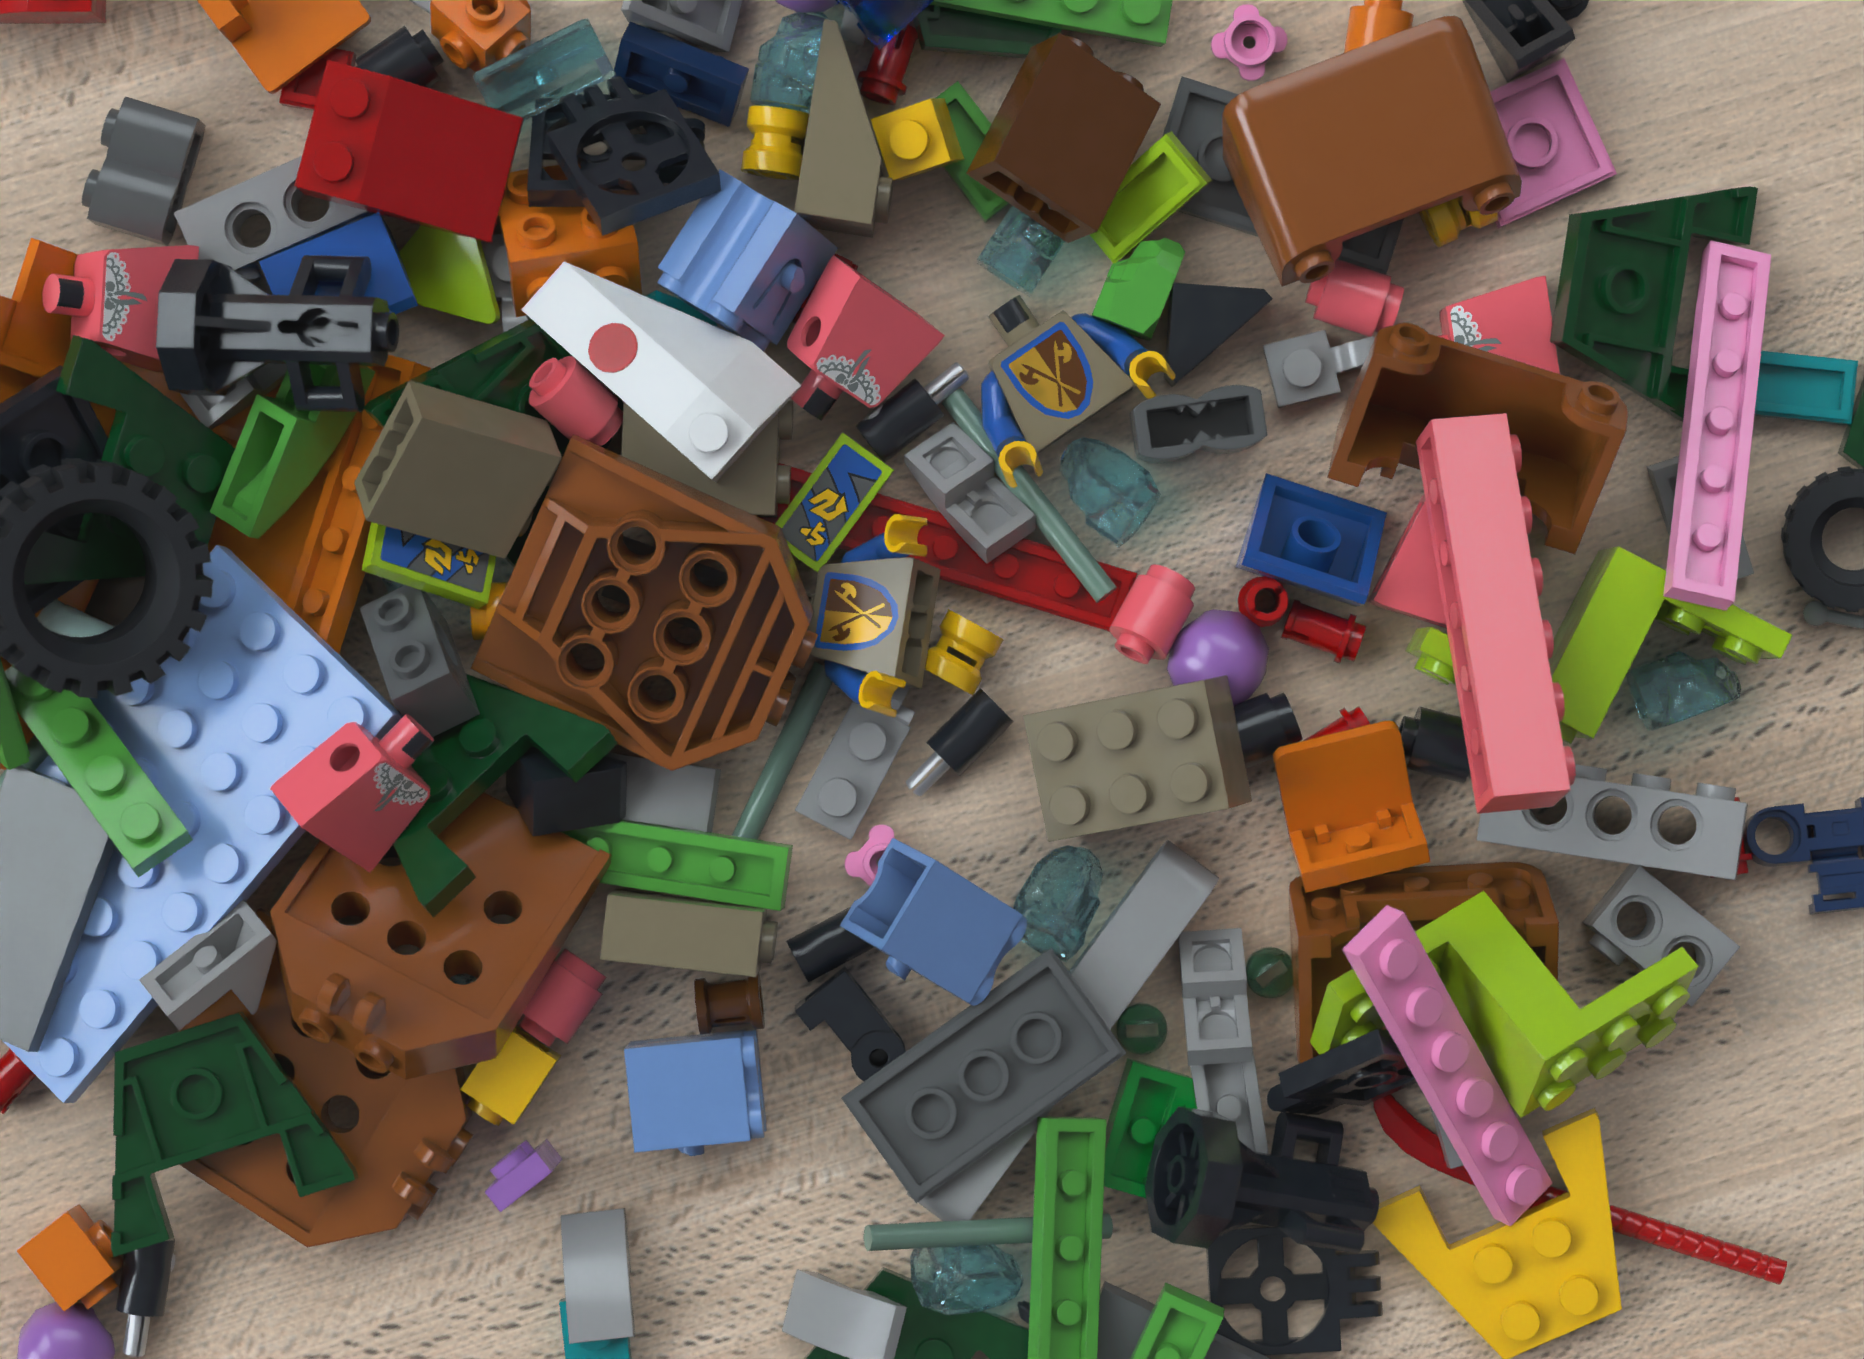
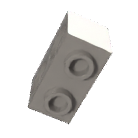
(1667, 924)

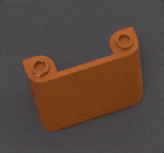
(1366, 145)
(1563, 424)
(1332, 916)

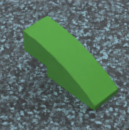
(279, 455)

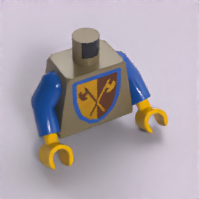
(1055, 379)
(876, 615)

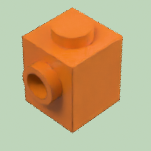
(73, 1259)

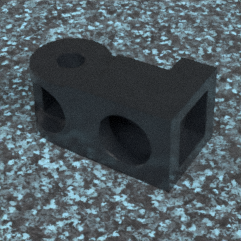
(854, 1021)

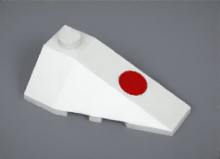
(677, 372)

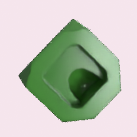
(1140, 287)

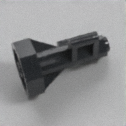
(223, 328)
(1212, 1183)

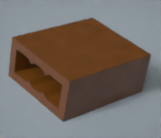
(1064, 137)

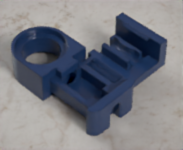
(1832, 850)

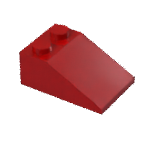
(408, 152)

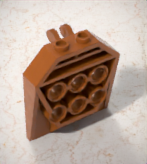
(747, 625)
(403, 1008)
(396, 1147)

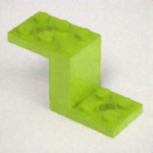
(1607, 630)
(1518, 1010)

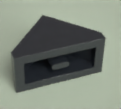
(1520, 32)
(1204, 319)
(557, 804)

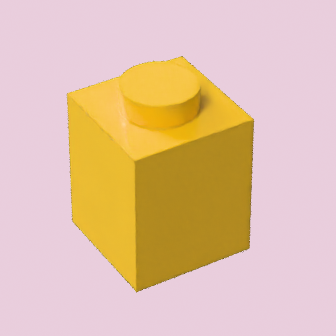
(917, 139)
(509, 1083)

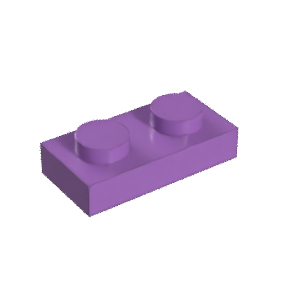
(520, 1172)

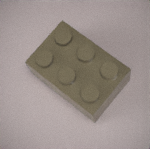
(1137, 758)

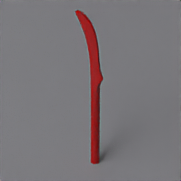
(1426, 1147)

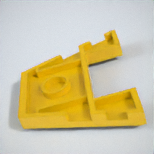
(1528, 1278)

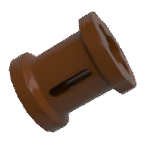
(729, 1003)

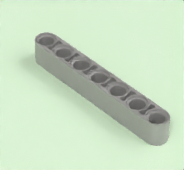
(1110, 976)

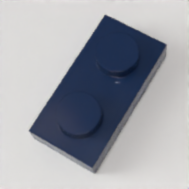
(691, 76)

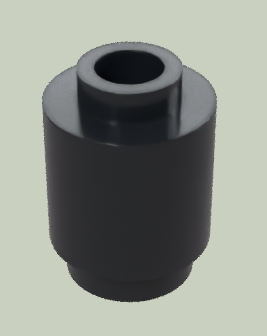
(404, 58)
(1265, 726)
(1435, 744)

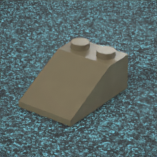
(841, 164)

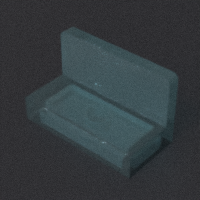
(545, 71)

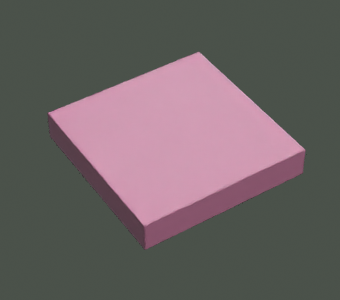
(1549, 139)

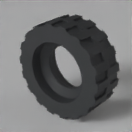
(1803, 538)

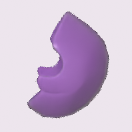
(1219, 646)
(65, 1335)

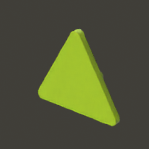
(450, 275)

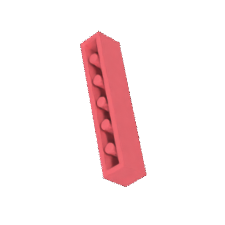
(1494, 613)

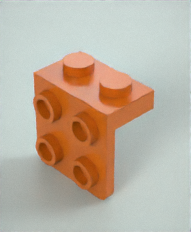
(545, 237)
(1349, 806)

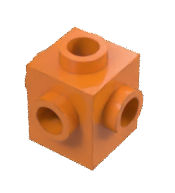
(480, 30)

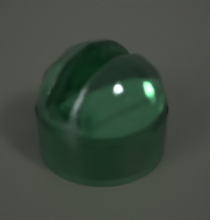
(1263, 960)
(1141, 1014)

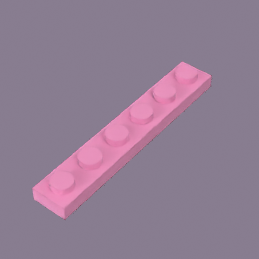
(1717, 426)
(1447, 1064)

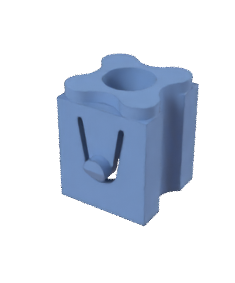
(745, 262)
(935, 923)
(695, 1091)

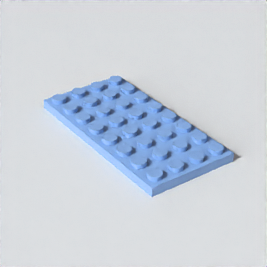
(212, 742)

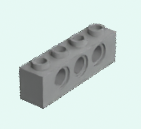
(217, 220)
(1710, 852)

